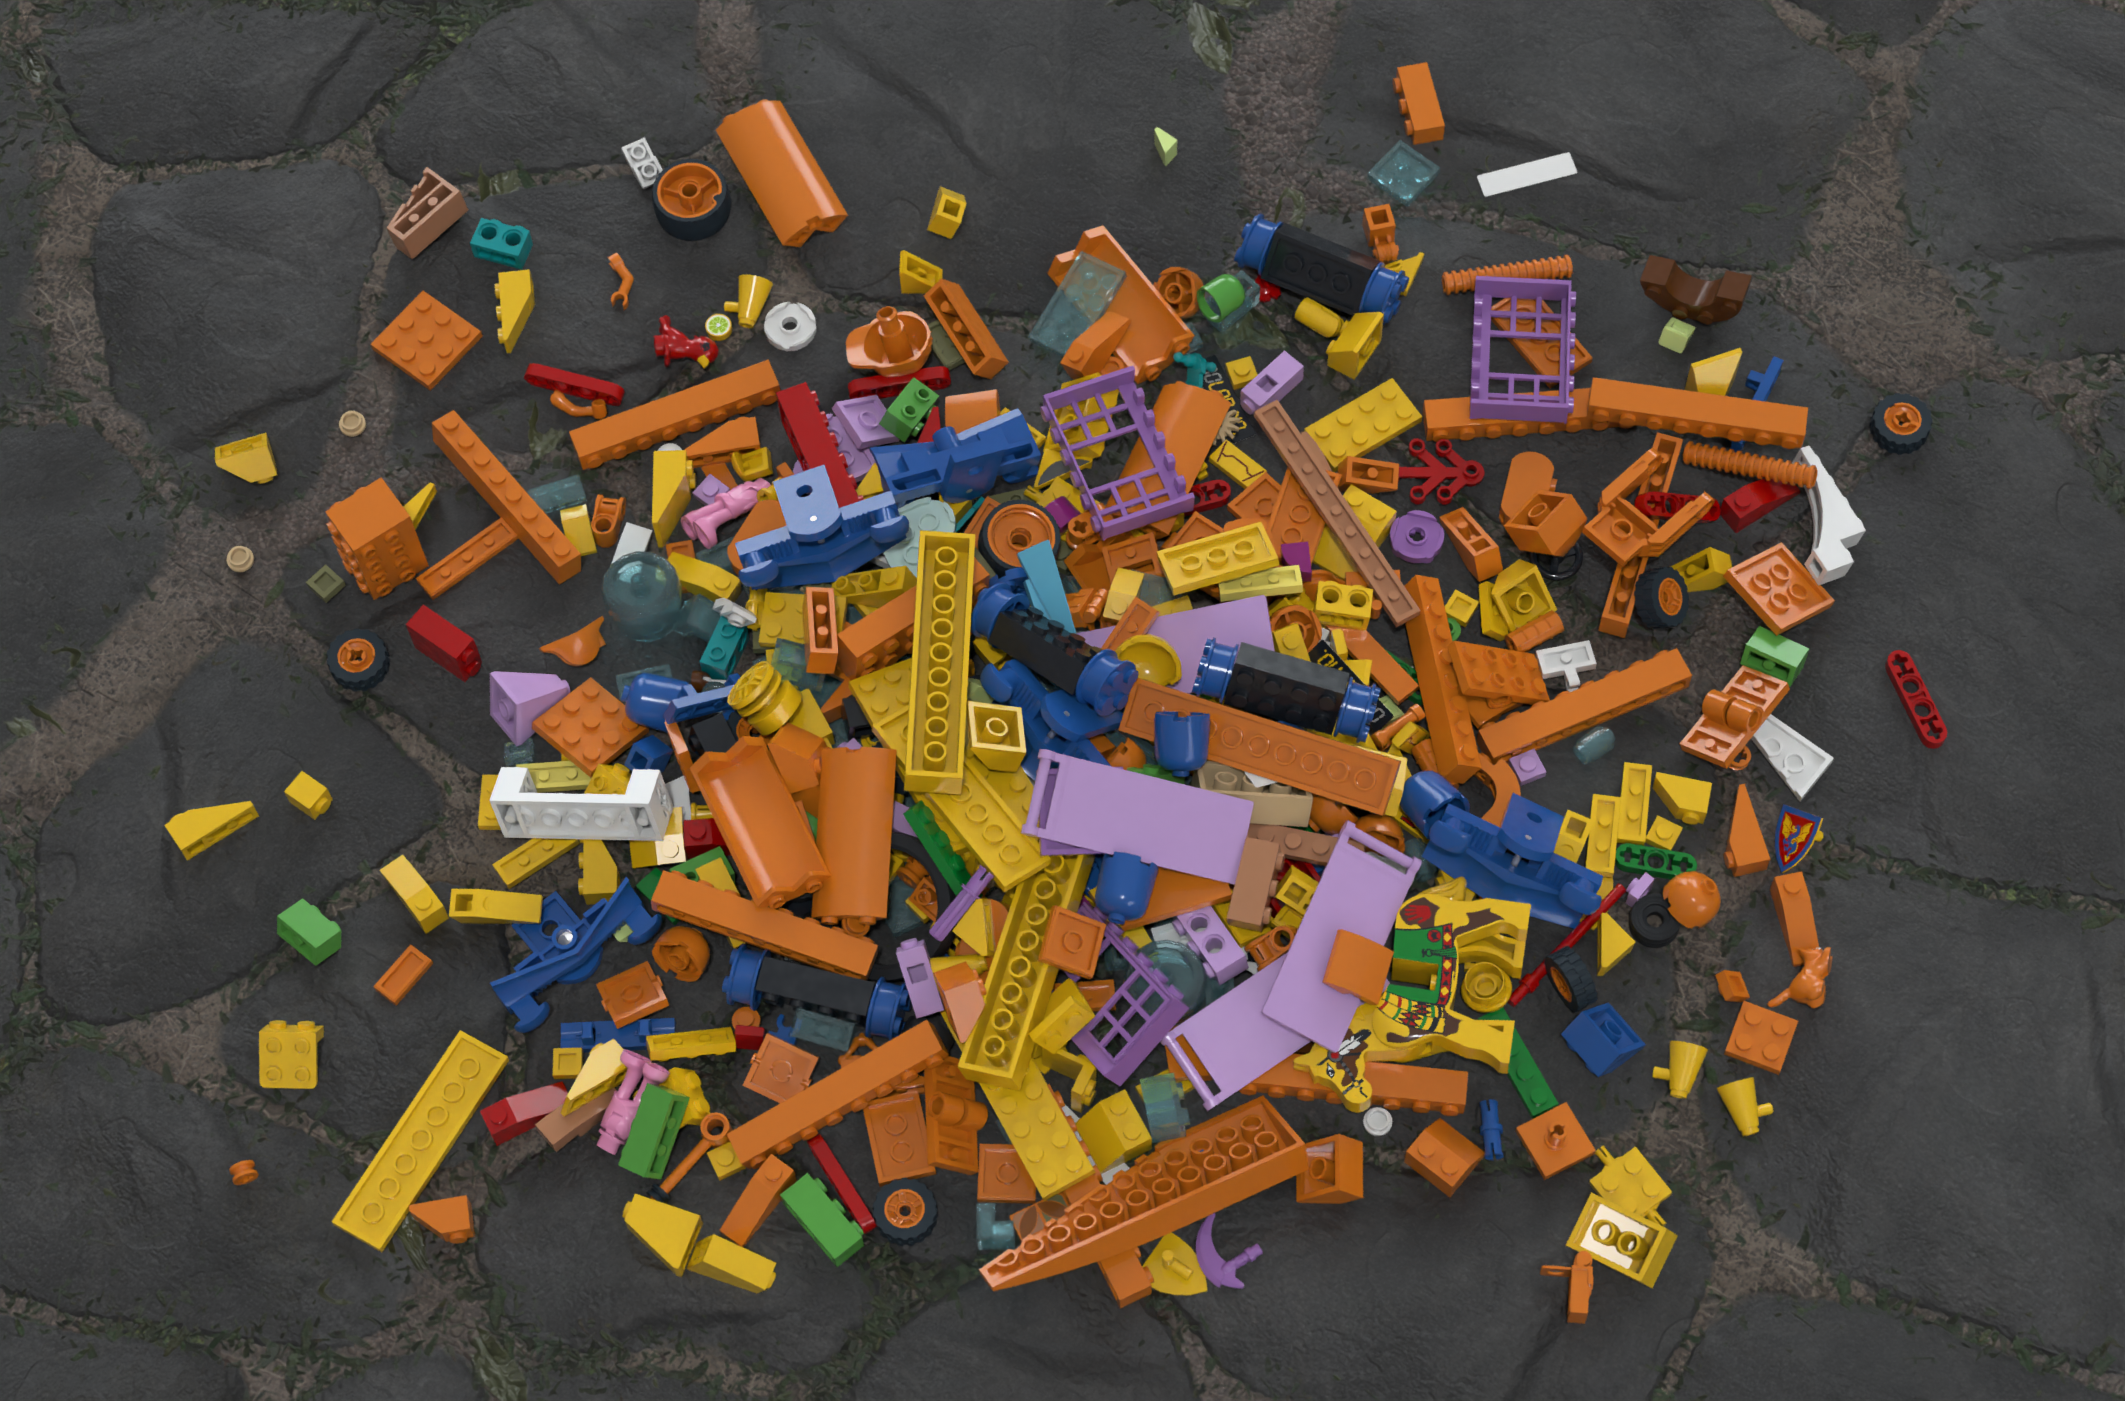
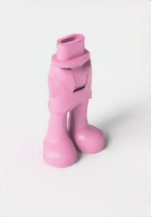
(726, 506)
(621, 1111)

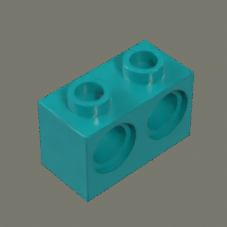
(499, 248)
(724, 649)

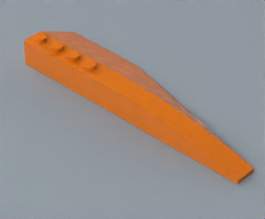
(1161, 1193)

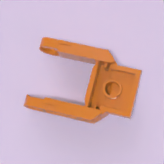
(1625, 530)

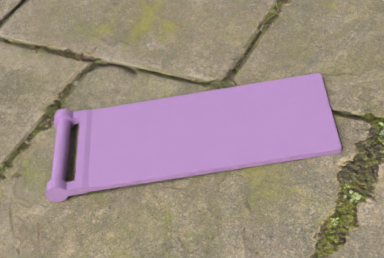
(1188, 631)
(1140, 816)
(1353, 896)
(1236, 1038)

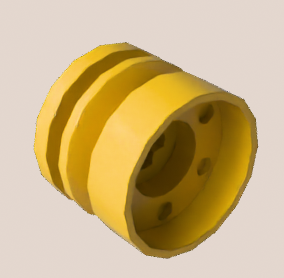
(764, 698)

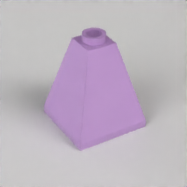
(521, 699)

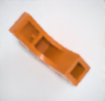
(1502, 784)

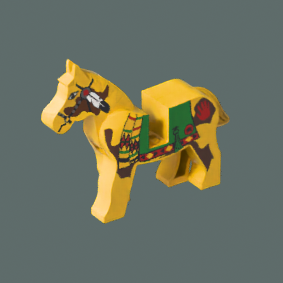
(1409, 1023)

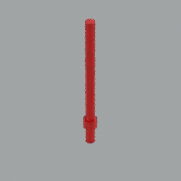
(1531, 981)

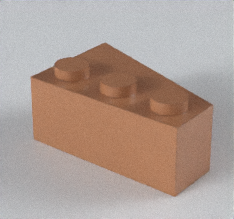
(426, 214)
(1255, 884)

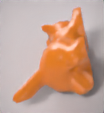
(1808, 985)

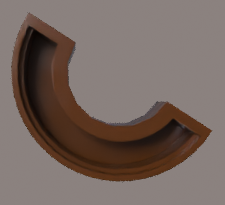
(1693, 297)

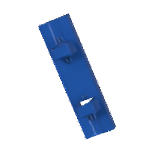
(1762, 385)
(694, 704)
(628, 1037)

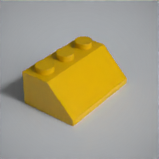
(1096, 427)

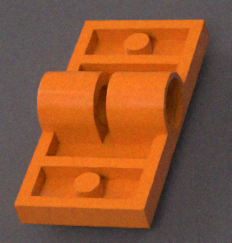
(1498, 674)
(1733, 716)
(952, 1118)

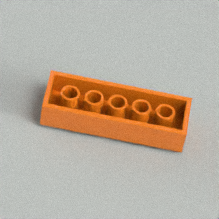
(888, 632)

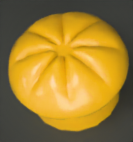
(1486, 987)

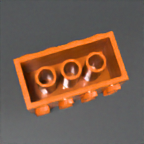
(376, 539)

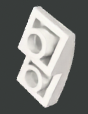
(642, 162)
(632, 539)
(734, 613)

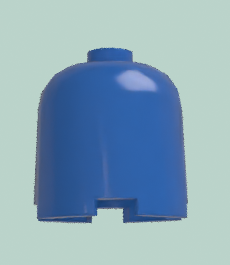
(650, 698)
(1181, 742)
(1427, 797)
(1124, 887)

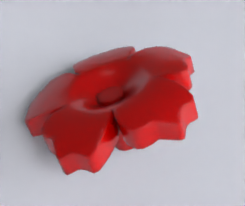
(1267, 290)

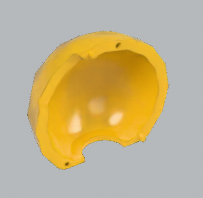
(1152, 657)

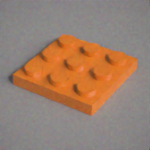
(426, 340)
(1778, 588)
(589, 727)

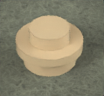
(352, 423)
(240, 559)

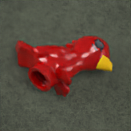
(675, 345)

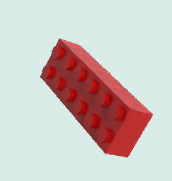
(813, 442)

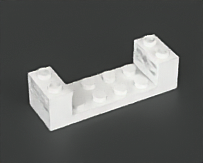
(634, 816)

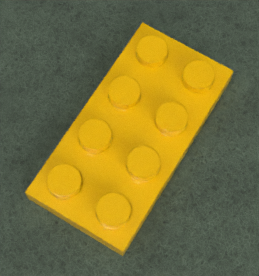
(1364, 423)
(1217, 558)

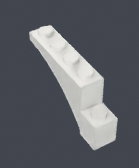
(1833, 524)

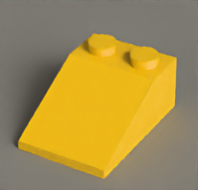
(671, 491)
(1375, 518)
(1622, 1240)

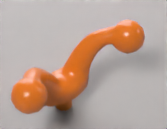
(858, 1041)

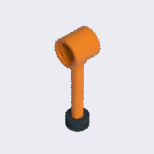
(712, 1120)

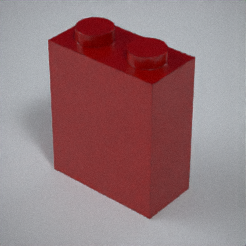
(444, 643)

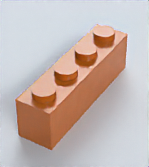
(966, 329)

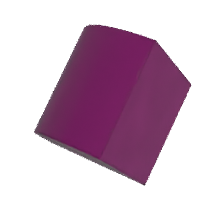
(1063, 512)
(1299, 555)

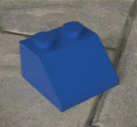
(1602, 1039)

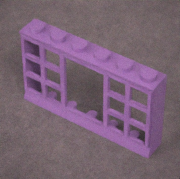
(1512, 405)
(1153, 441)
(1156, 1026)

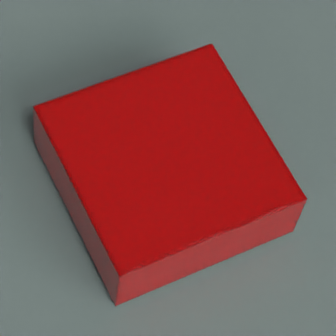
(749, 1037)

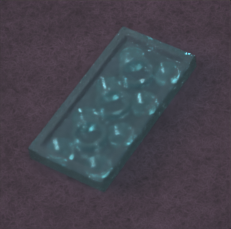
(1077, 303)

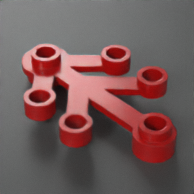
(1438, 472)

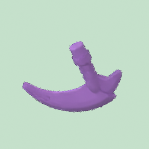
(1213, 1266)

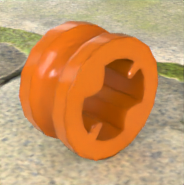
(1742, 763)
(243, 1172)

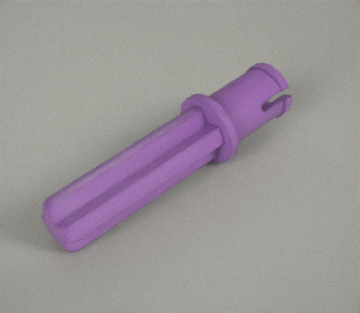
(960, 904)

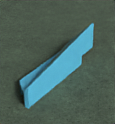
(1045, 585)

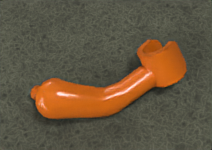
(597, 410)

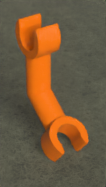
(627, 280)

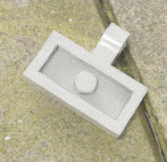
(1566, 661)

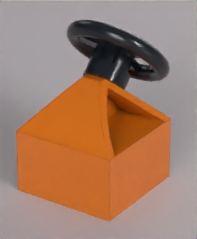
(1549, 526)

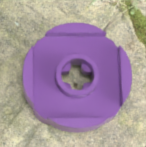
(1416, 551)

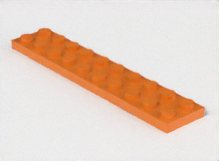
(1271, 748)

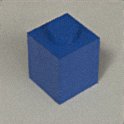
(648, 754)

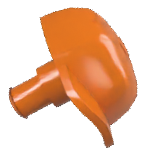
(890, 344)

